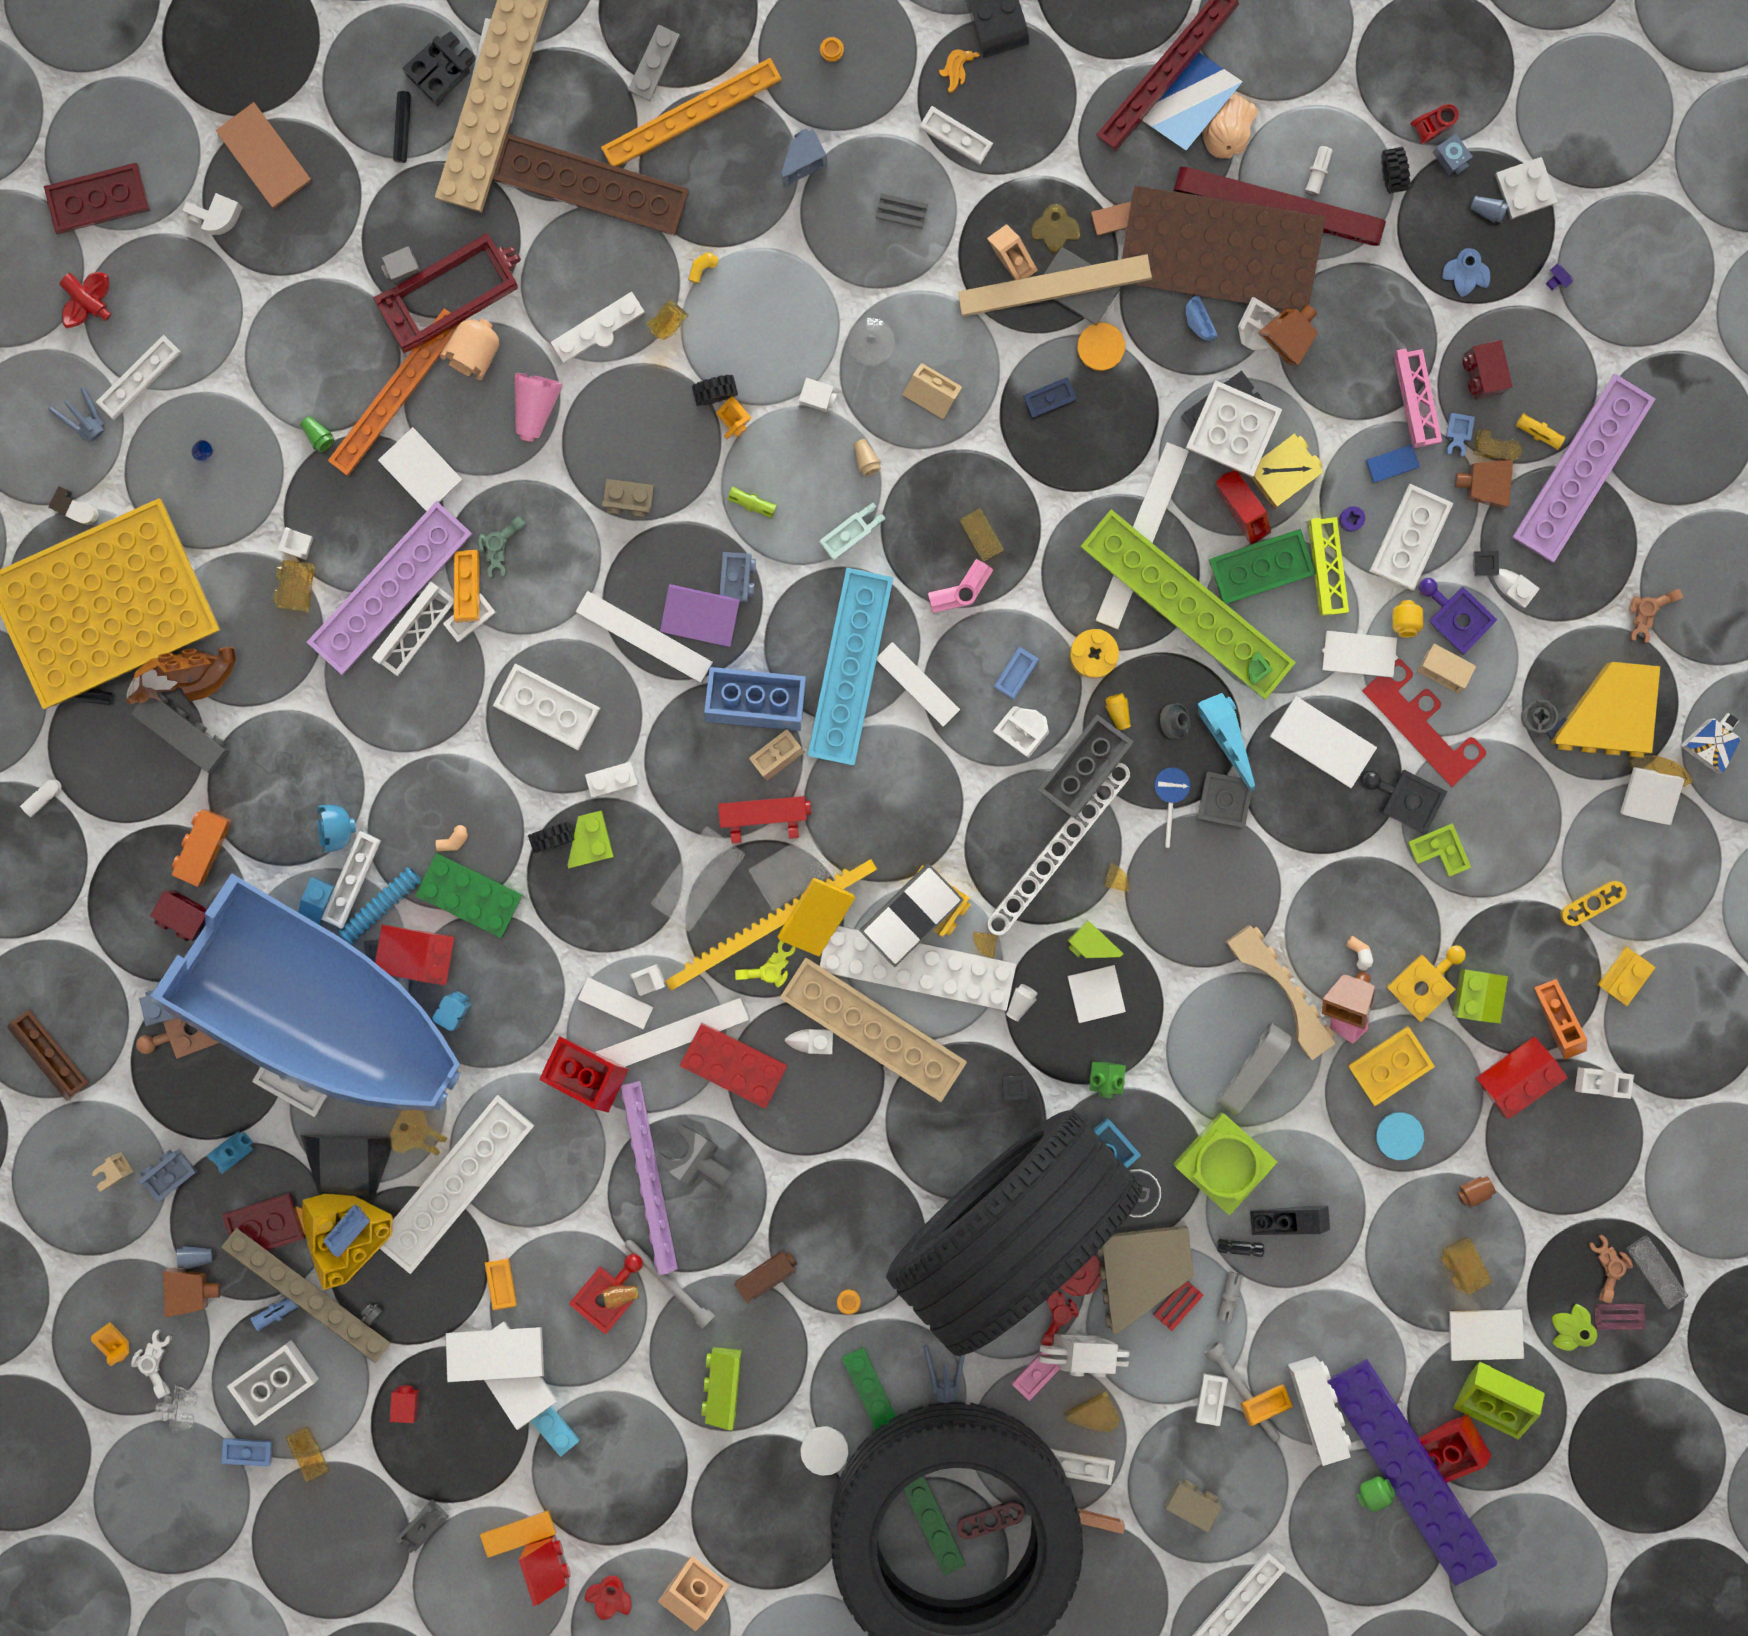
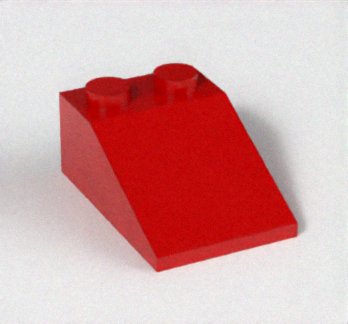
(414, 954)
(583, 1074)
(1456, 1448)
(544, 1568)

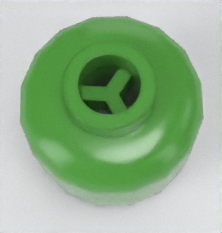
(1376, 1494)

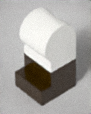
(80, 512)

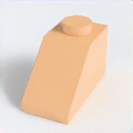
(1012, 253)

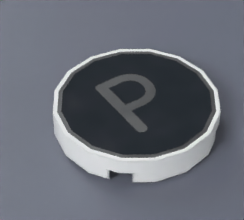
(1150, 1193)

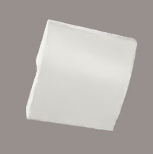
(1652, 796)

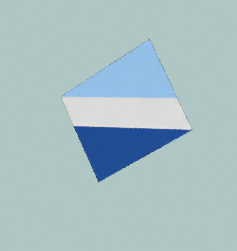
(1192, 101)

